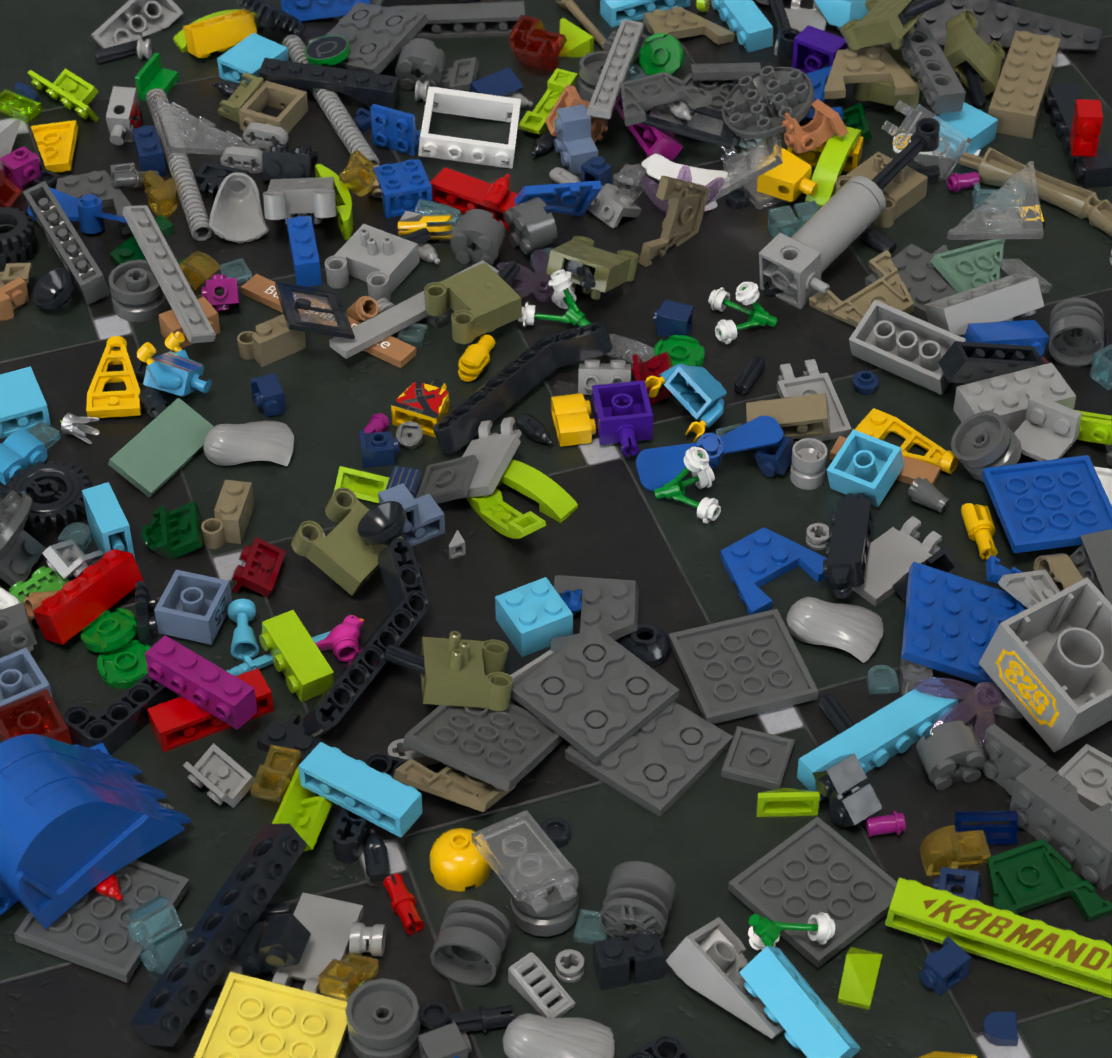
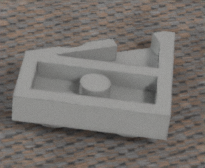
(1029, 586)

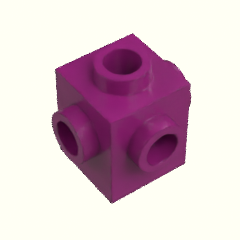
(21, 165)
(230, 296)

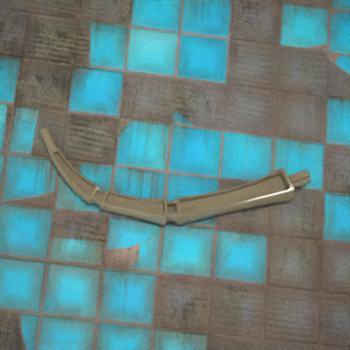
(998, 168)

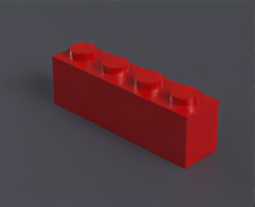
(467, 193)
(87, 596)
(183, 722)

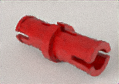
(403, 904)

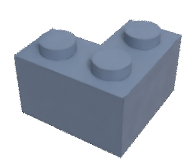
(574, 137)
(424, 516)

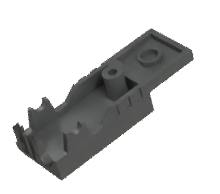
(1051, 807)

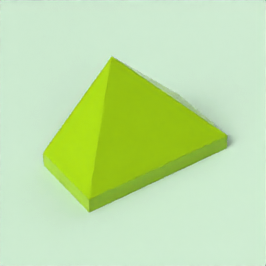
(578, 41)
(362, 483)
(787, 803)
(859, 978)

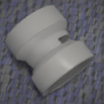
(367, 939)

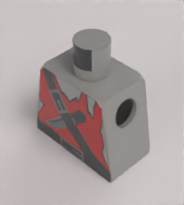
(122, 122)

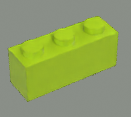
(296, 655)

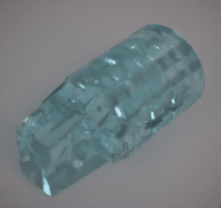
(430, 208)

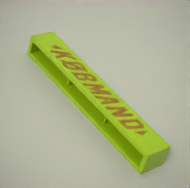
(1002, 936)

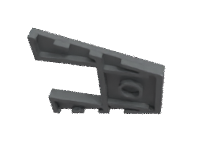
(98, 184)

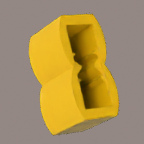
(572, 419)

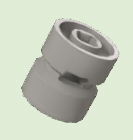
(808, 463)

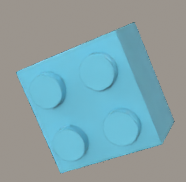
(865, 467)
(533, 616)

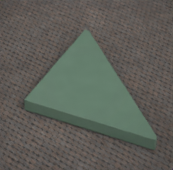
(971, 264)

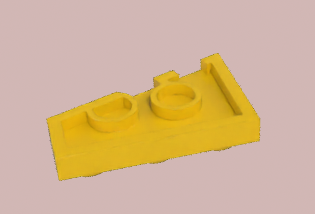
(56, 144)

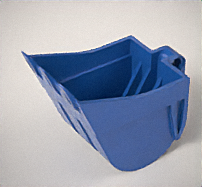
(71, 822)

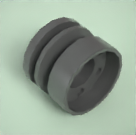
(1076, 331)
(637, 900)
(470, 942)

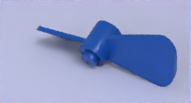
(85, 210)
(663, 464)

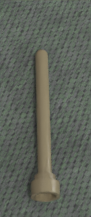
(585, 22)

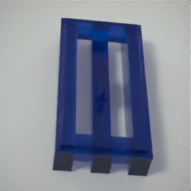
(990, 830)

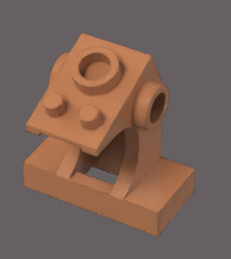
(571, 98)
(821, 128)

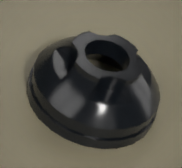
(54, 289)
(383, 523)
(652, 651)

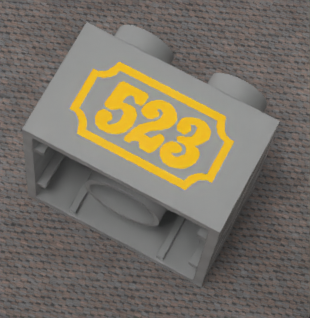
(1057, 663)

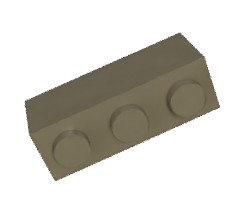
(797, 416)

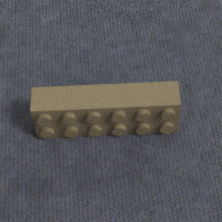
(1024, 83)

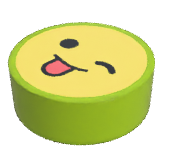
(703, 5)

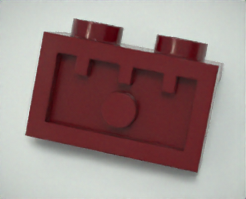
(652, 367)
(258, 567)

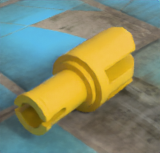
(412, 226)
(475, 358)
(980, 528)

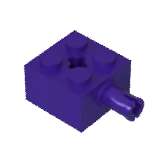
(815, 49)
(622, 414)

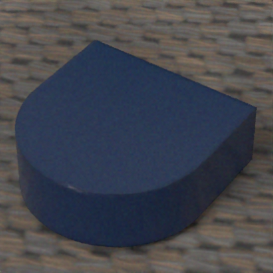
(26, 91)
(1001, 1028)

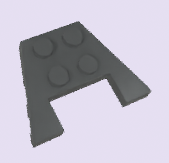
(657, 89)
(605, 603)

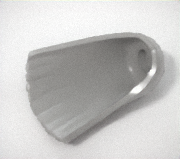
(238, 210)
(249, 442)
(836, 626)
(557, 1038)

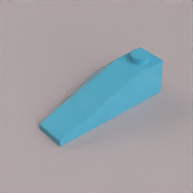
(842, 11)

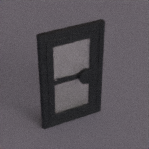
(705, 124)
(314, 310)

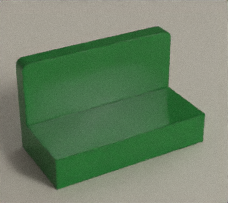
(154, 76)

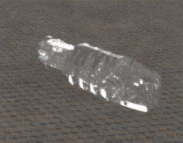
(625, 348)

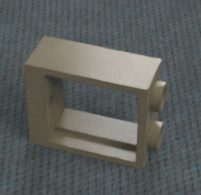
(288, 99)

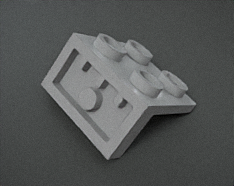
(1048, 429)

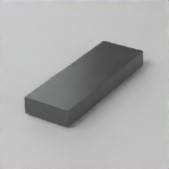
(723, 71)

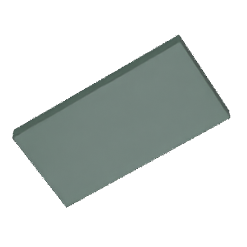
(162, 447)

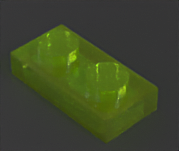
(19, 106)

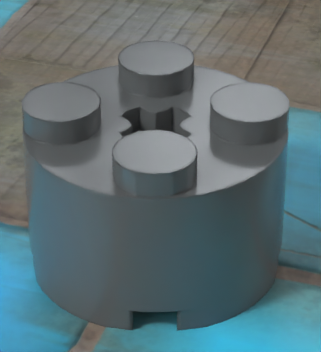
(420, 62)
(530, 226)
(477, 237)
(951, 754)

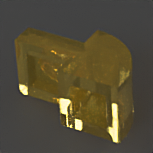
(358, 174)
(160, 194)
(198, 268)
(276, 774)
(952, 848)
(344, 976)

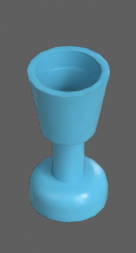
(243, 640)

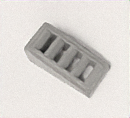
(528, 971)

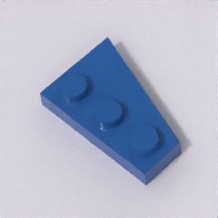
(563, 197)

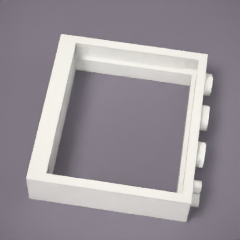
(469, 105)

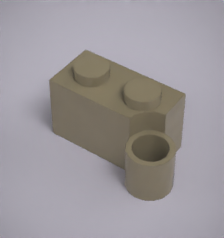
(270, 342)
(231, 515)

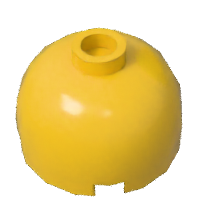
(457, 861)

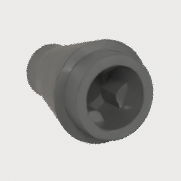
(926, 494)

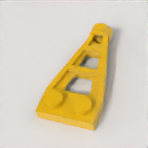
(114, 403)
(880, 424)

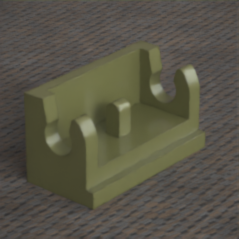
(240, 97)

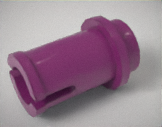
(956, 182)
(378, 423)
(885, 824)

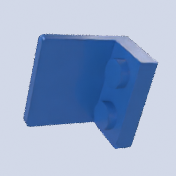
(394, 130)
(402, 186)

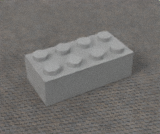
(986, 303)
(903, 345)
(1010, 394)

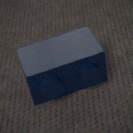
(149, 149)

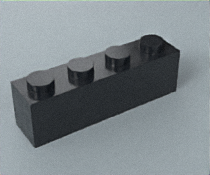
(979, 361)

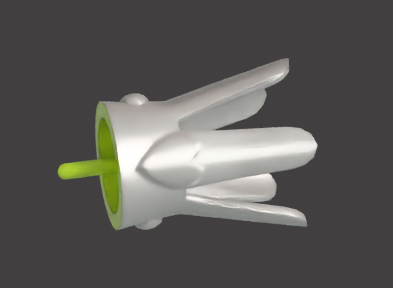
(74, 425)

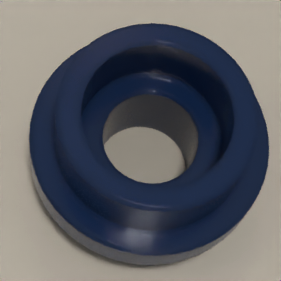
(865, 382)

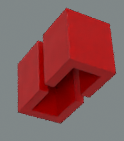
(1086, 127)

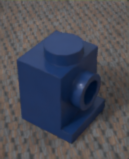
(596, 170)
(268, 394)
(378, 448)
(773, 459)
(966, 880)
(945, 967)

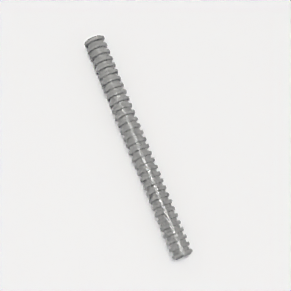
(332, 106)
(184, 179)

